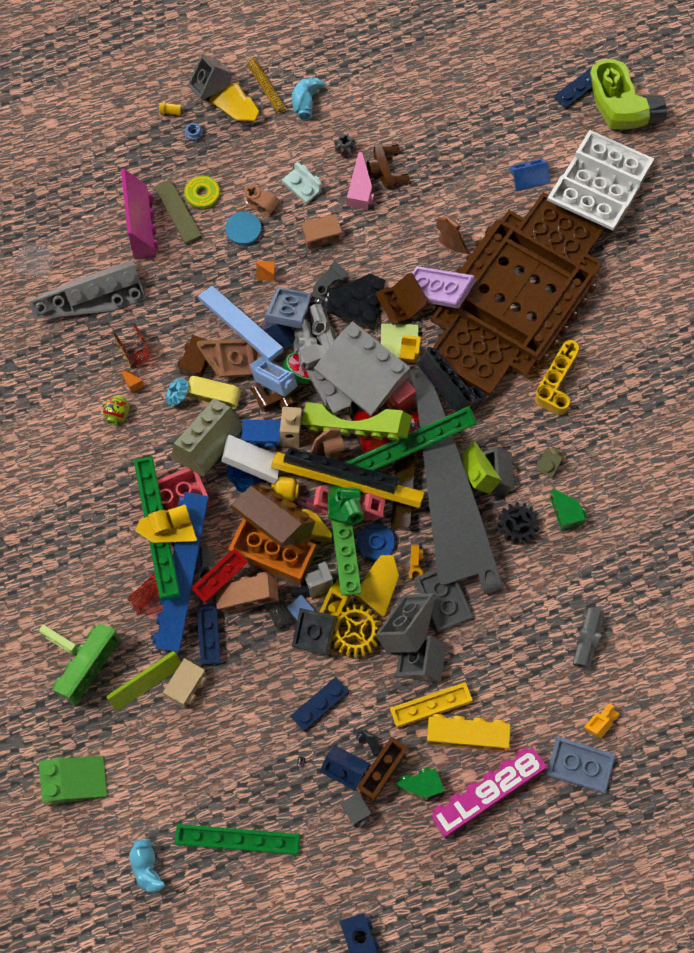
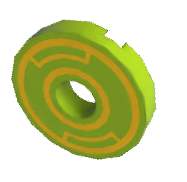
(205, 201)

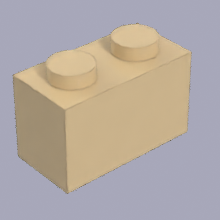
(185, 683)

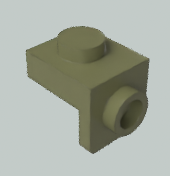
(550, 461)

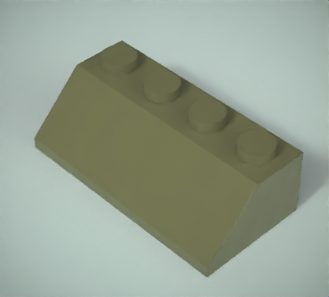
(206, 437)

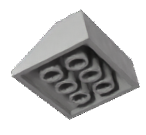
(362, 369)

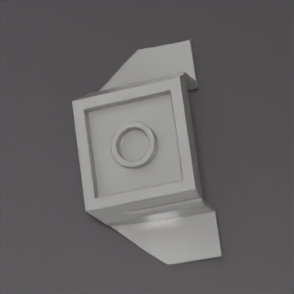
(328, 393)

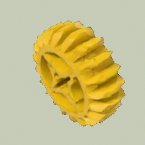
(348, 635)

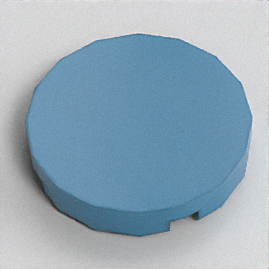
(243, 228)

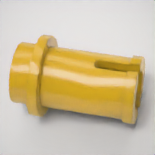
(172, 109)

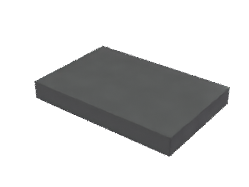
(450, 603)

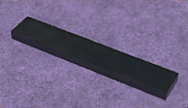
(341, 470)

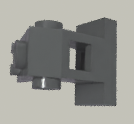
(332, 275)

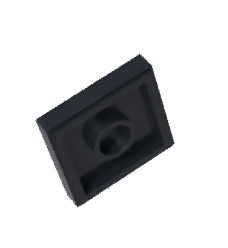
(314, 631)

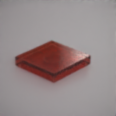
(144, 595)

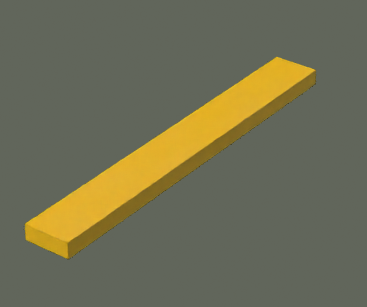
(402, 494)

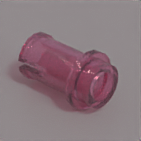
(308, 504)

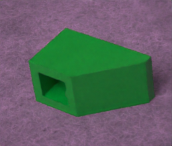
(423, 785)

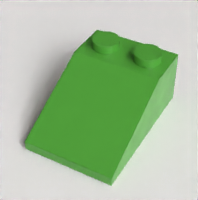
(72, 779)

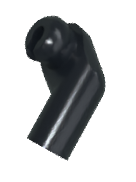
(302, 590)
(372, 741)

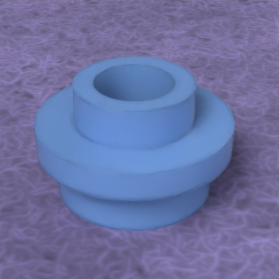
(193, 127)

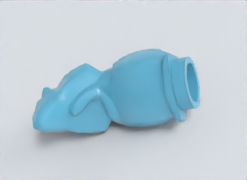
(303, 94)
(142, 863)

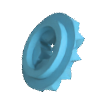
(173, 396)

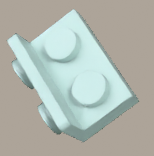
(303, 183)

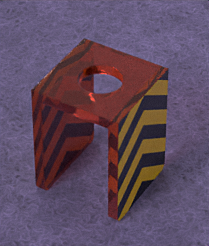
(145, 351)

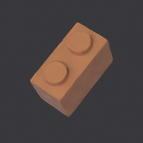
(321, 231)

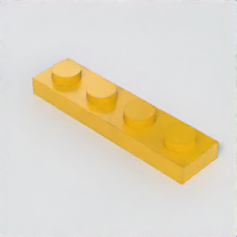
(431, 704)

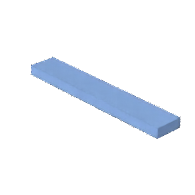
(240, 323)

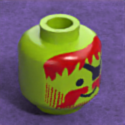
(116, 410)

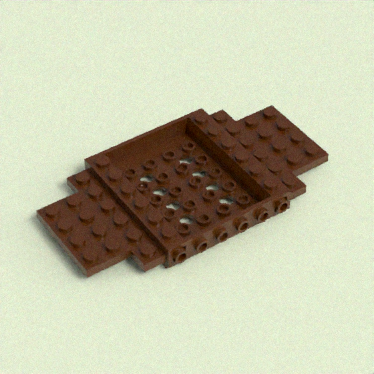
(489, 337)

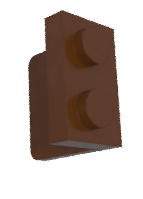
(402, 299)

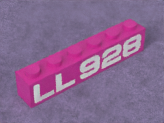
(487, 792)

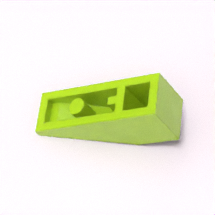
(479, 469)

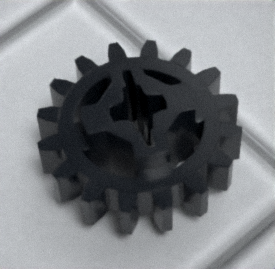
(509, 519)

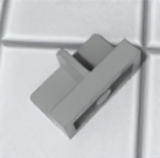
(319, 581)

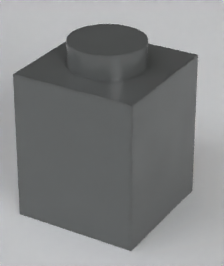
(356, 810)

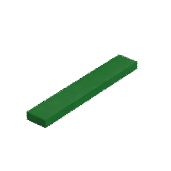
(237, 839)

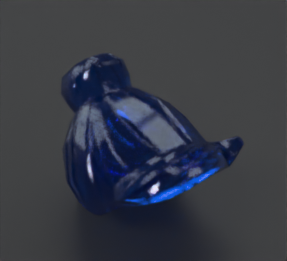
(242, 479)

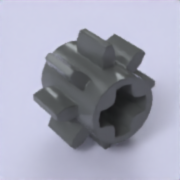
(344, 144)

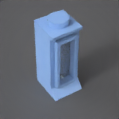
(273, 376)

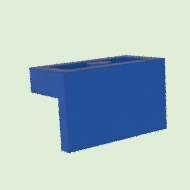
(530, 174)

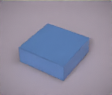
(295, 606)

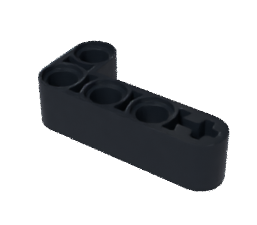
(448, 382)

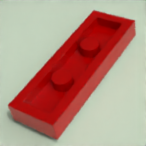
(219, 575)

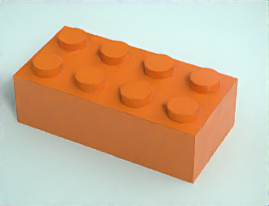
(260, 551)

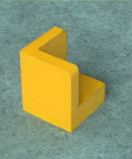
(410, 348)

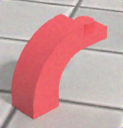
(371, 504)

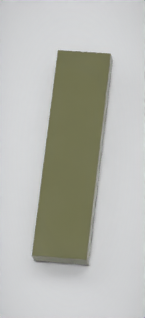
(177, 212)

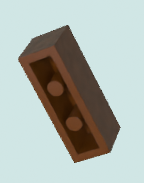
(382, 769)

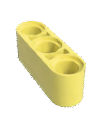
(207, 390)

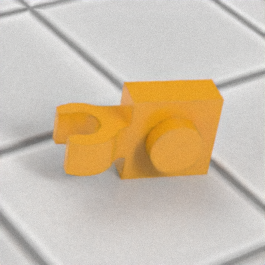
(416, 556)
(601, 723)

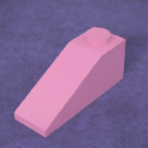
(360, 188)

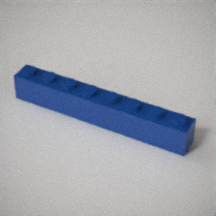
(185, 555)

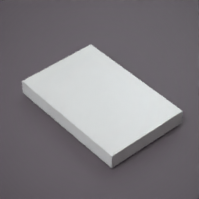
(249, 459)

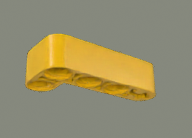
(557, 374)

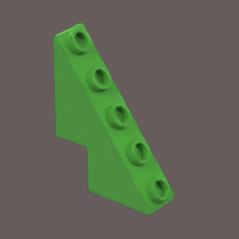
(346, 558)

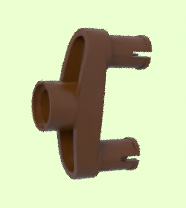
(380, 167)
(274, 400)

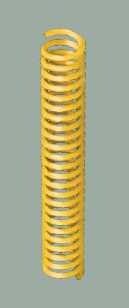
(263, 77)

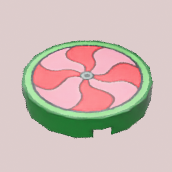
(291, 364)

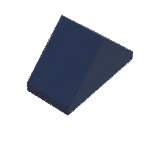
(280, 333)

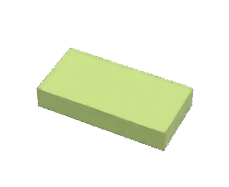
(58, 639)

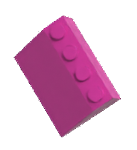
(139, 216)

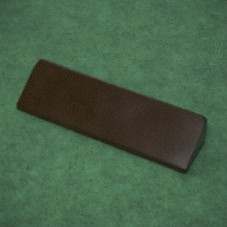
(401, 512)

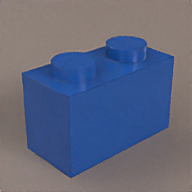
(262, 433)

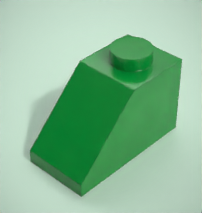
(567, 510)

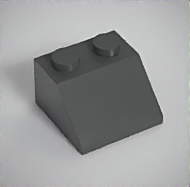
(209, 77)
(502, 463)
(424, 664)

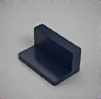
(344, 767)

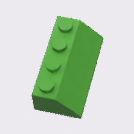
(86, 664)

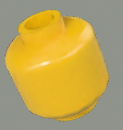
(287, 487)

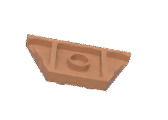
(229, 357)

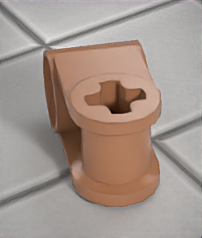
(260, 199)

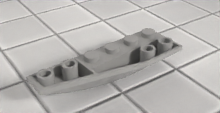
(92, 294)

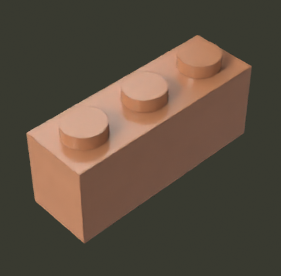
(247, 593)

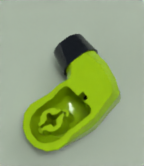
(618, 101)

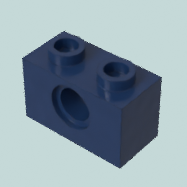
(356, 924)

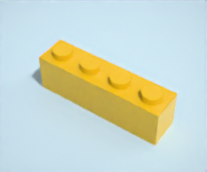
(468, 733)

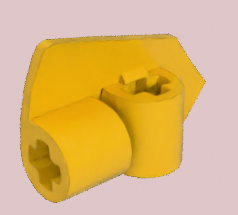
(235, 103)
(167, 526)
(379, 584)

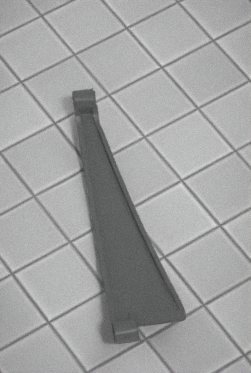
(456, 523)

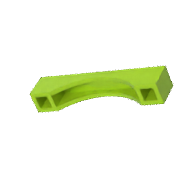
(389, 423)

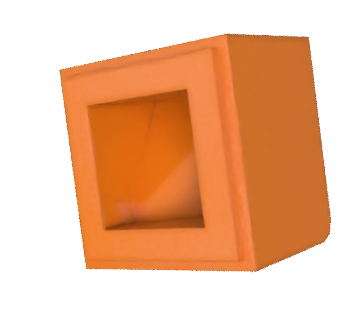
(265, 270)
(132, 381)

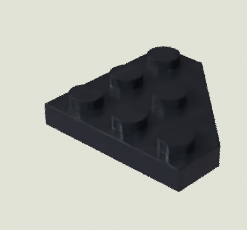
(356, 301)

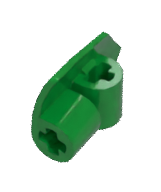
(344, 505)

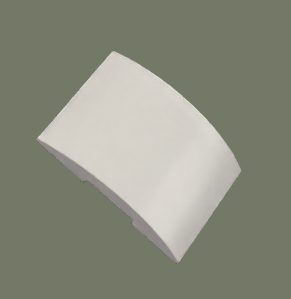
(601, 180)

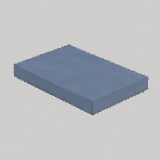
(288, 307)
(580, 765)

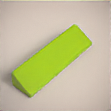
(144, 681)

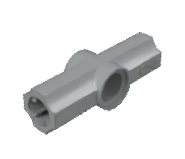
(321, 325)
(303, 338)

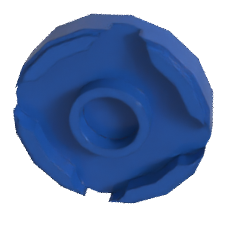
(375, 541)

